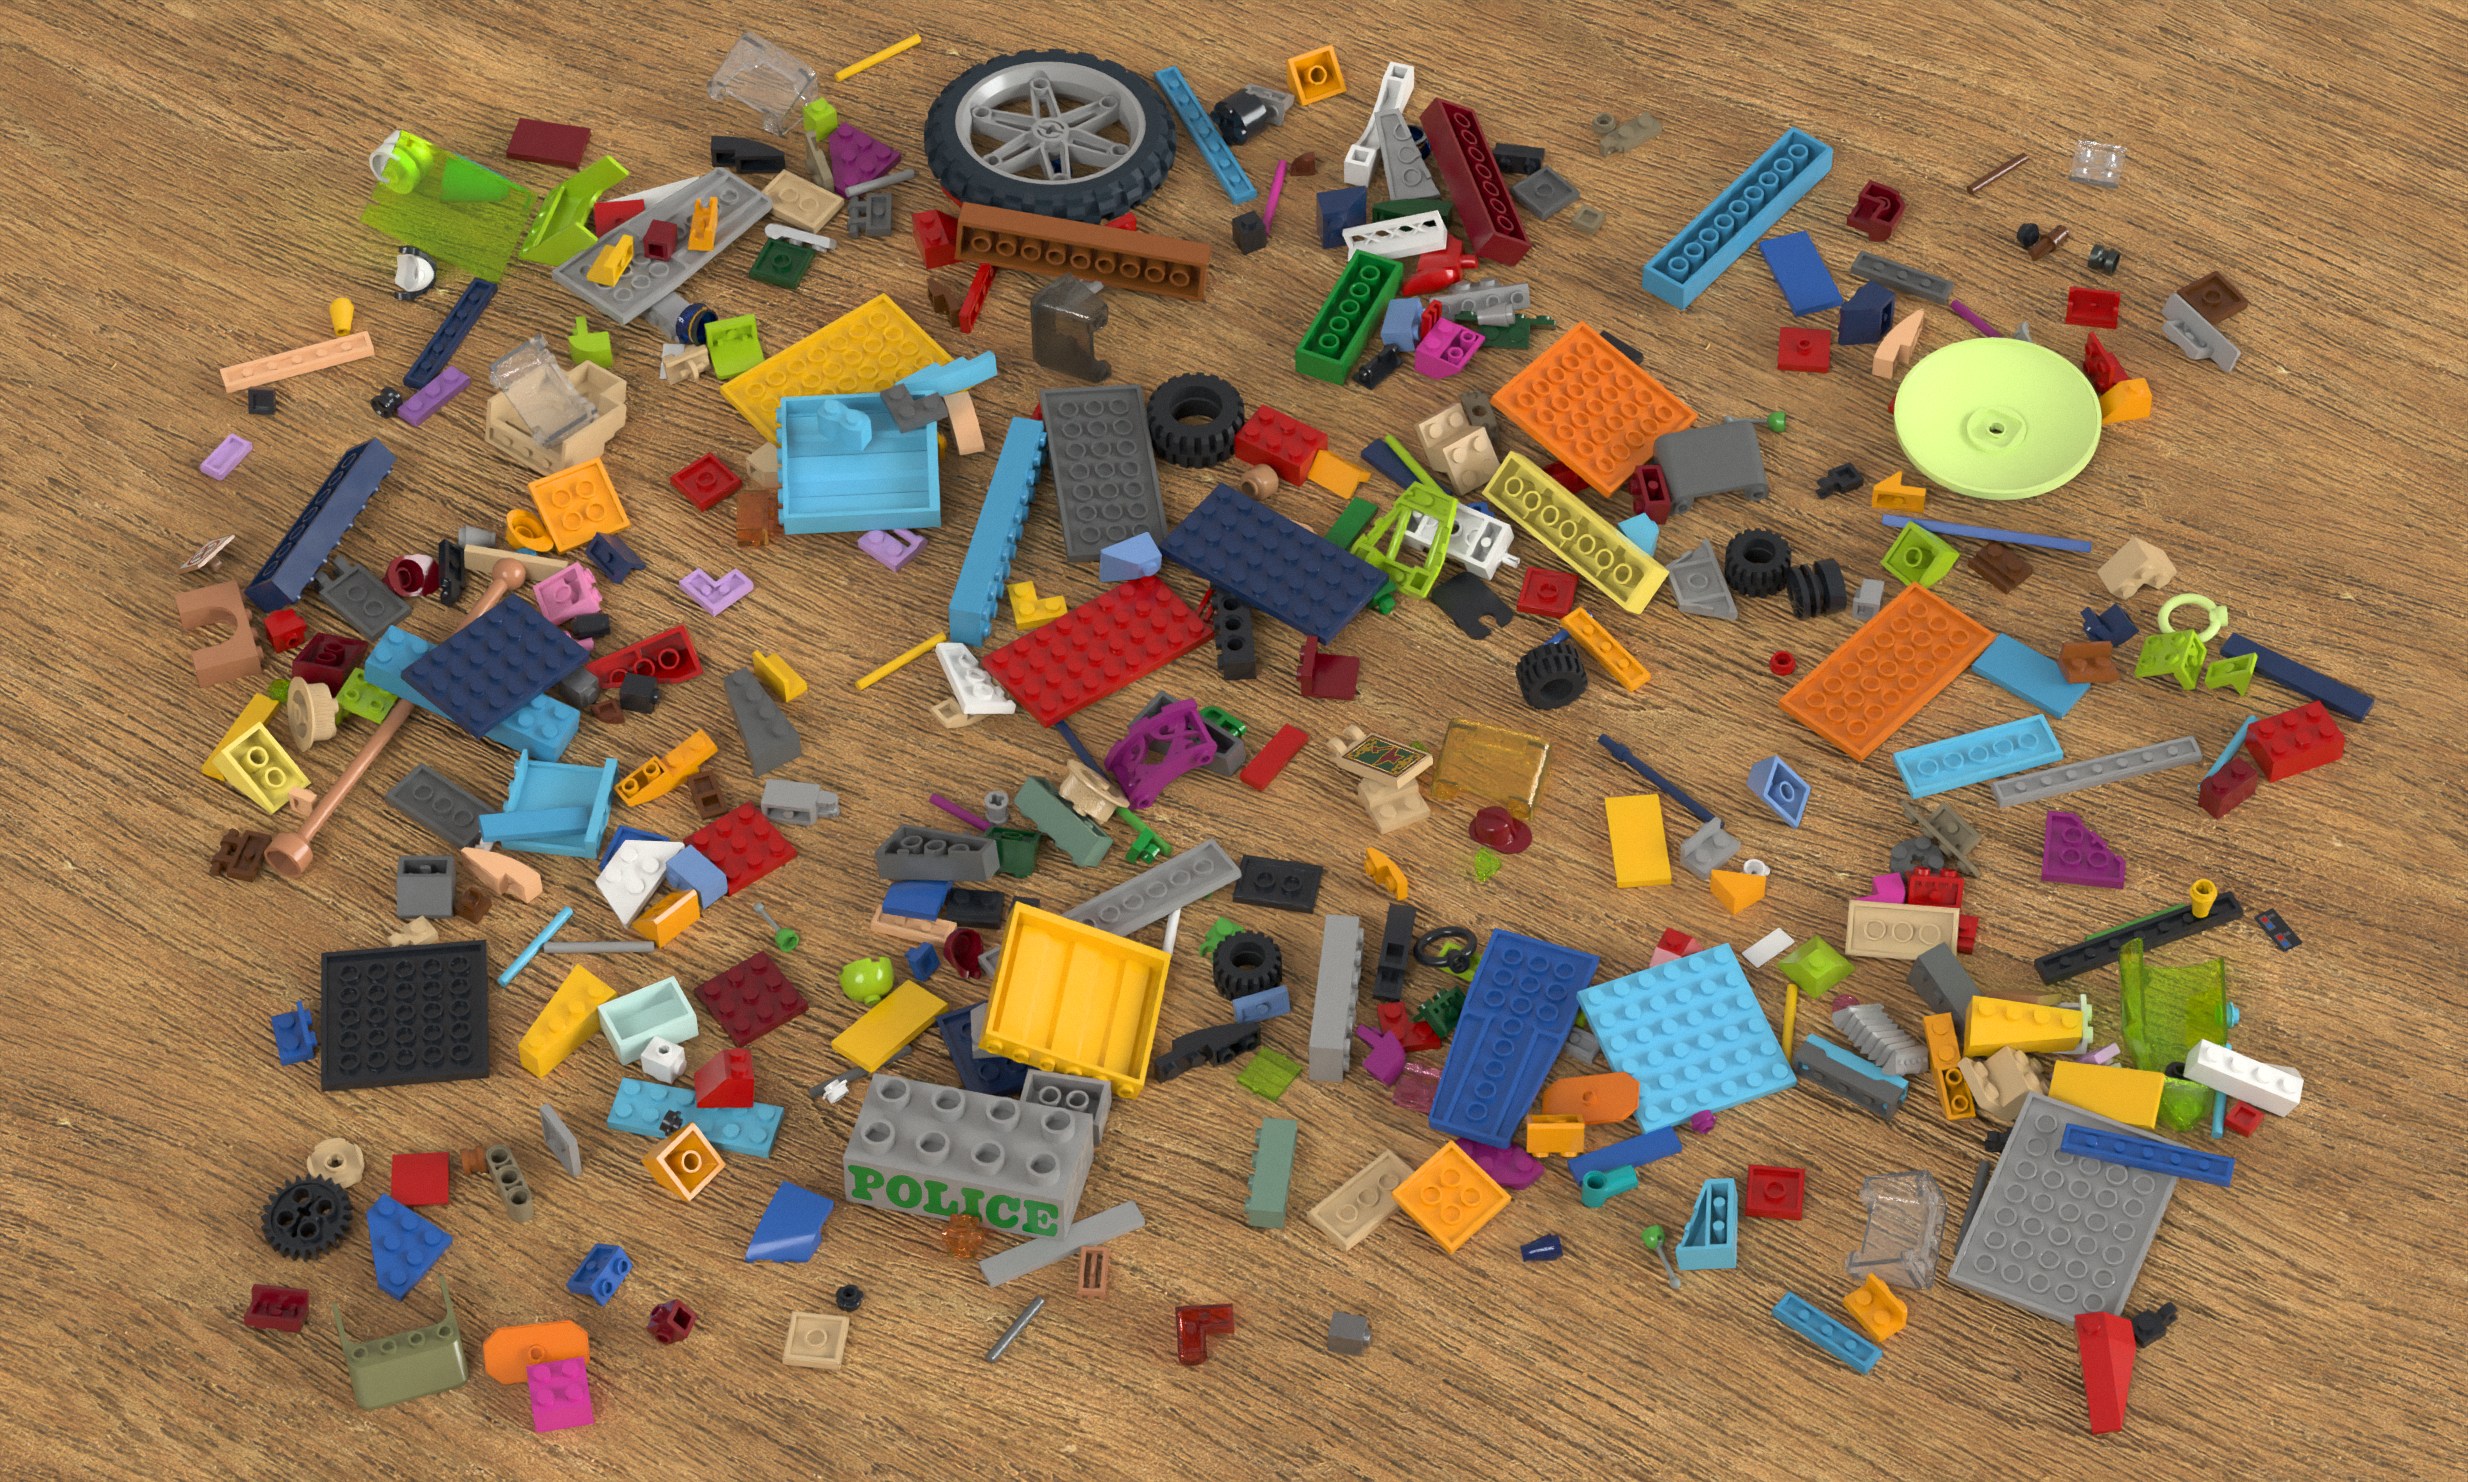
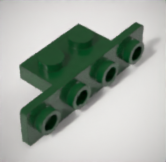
(1511, 337)

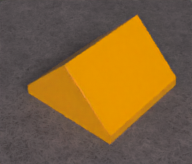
(1315, 75)
(669, 917)

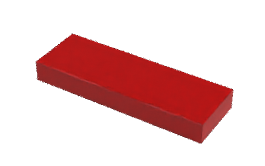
(1273, 757)

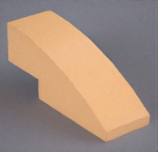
(1898, 345)
(964, 423)
(502, 873)

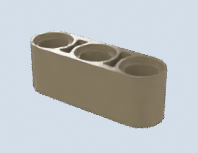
(510, 1183)

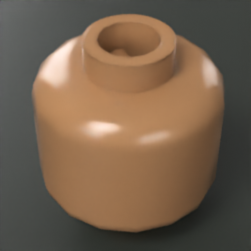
(1259, 482)

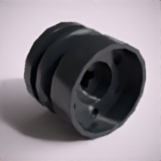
(1816, 589)

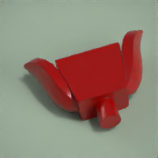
(1440, 269)

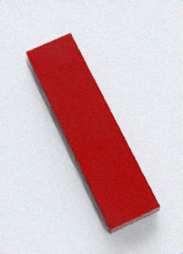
(976, 296)

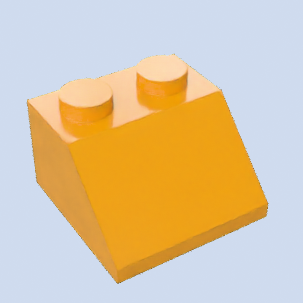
(1554, 1134)

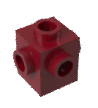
(671, 1322)

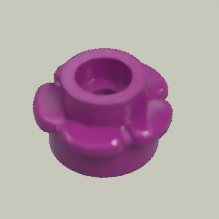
(1703, 1121)

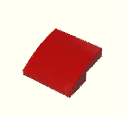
(421, 1179)

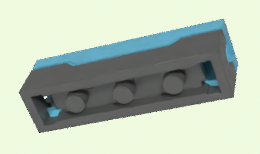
(1850, 1076)

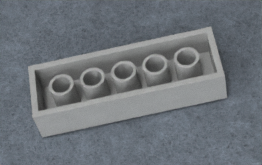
(1336, 998)

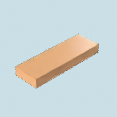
(912, 928)

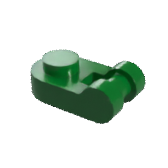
(1224, 719)

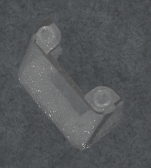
(765, 81)
(541, 393)
(1901, 1230)

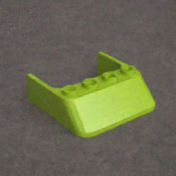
(562, 219)

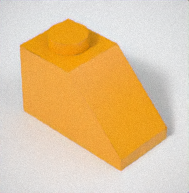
(2126, 401)

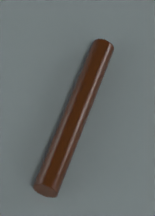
(1997, 173)

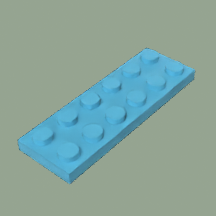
(1977, 756)
(643, 1105)

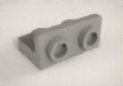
(1274, 102)
(1708, 849)

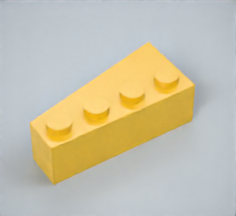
(565, 1022)
(2022, 1026)

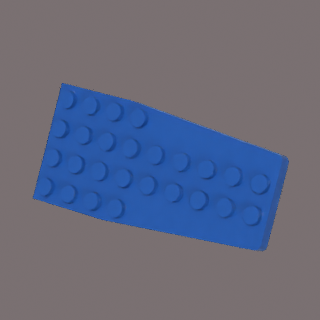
(1509, 1036)

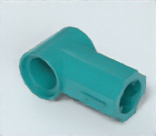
(1602, 1185)

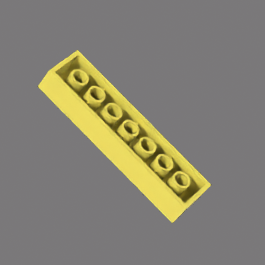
(1575, 532)

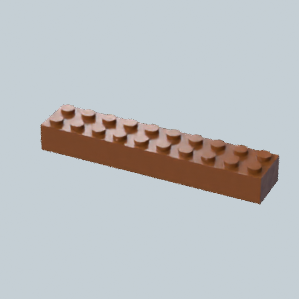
(1083, 249)

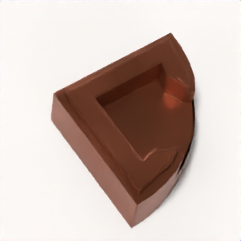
(1303, 165)
(608, 712)

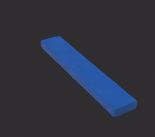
(2147, 1155)

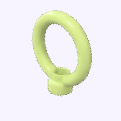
(2217, 614)

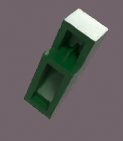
(1407, 207)

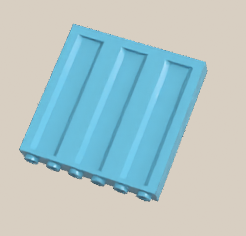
(853, 490)

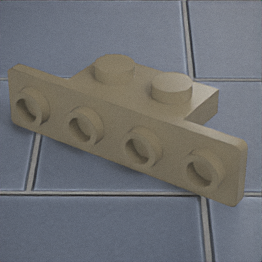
(1950, 830)

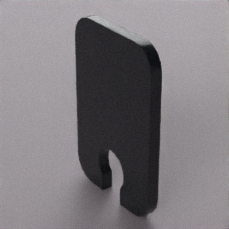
(1467, 600)

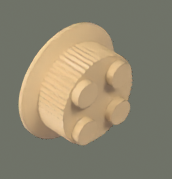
(311, 712)
(1091, 793)

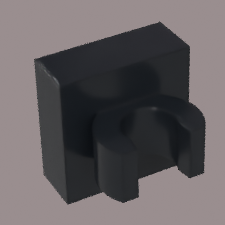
(262, 400)

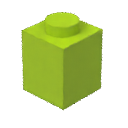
(820, 117)

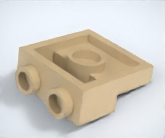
(1390, 806)

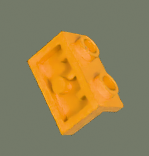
(1877, 1308)

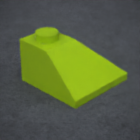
(1919, 556)
(1815, 966)

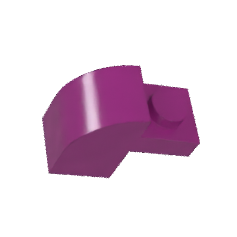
(1387, 1057)

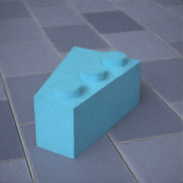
(1712, 1231)

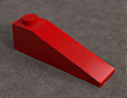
(2106, 1362)

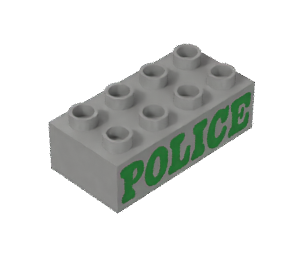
(969, 1154)

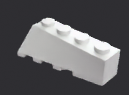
(2257, 1083)

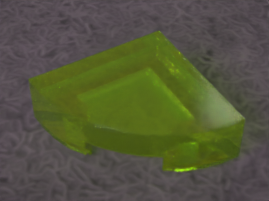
(1486, 864)

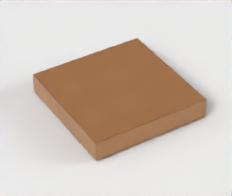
(2027, 996)

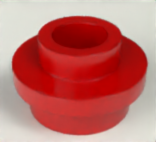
(1782, 663)

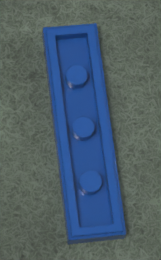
(1633, 1152)

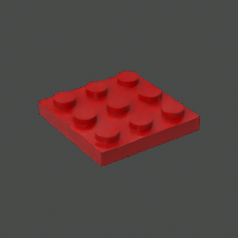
(742, 846)

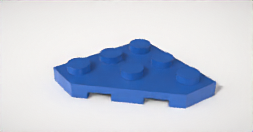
(402, 1246)

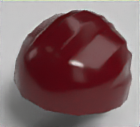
(962, 952)

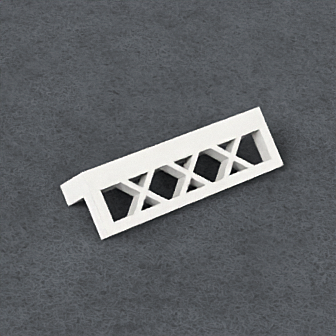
(1398, 242)

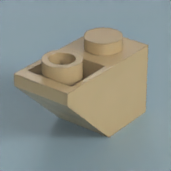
(763, 465)

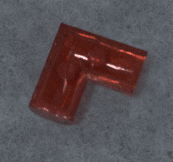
(1195, 1323)

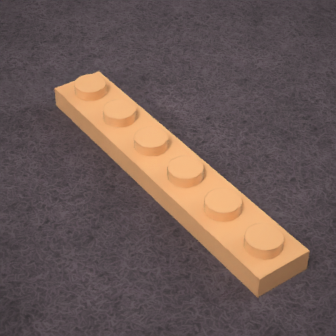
(297, 362)

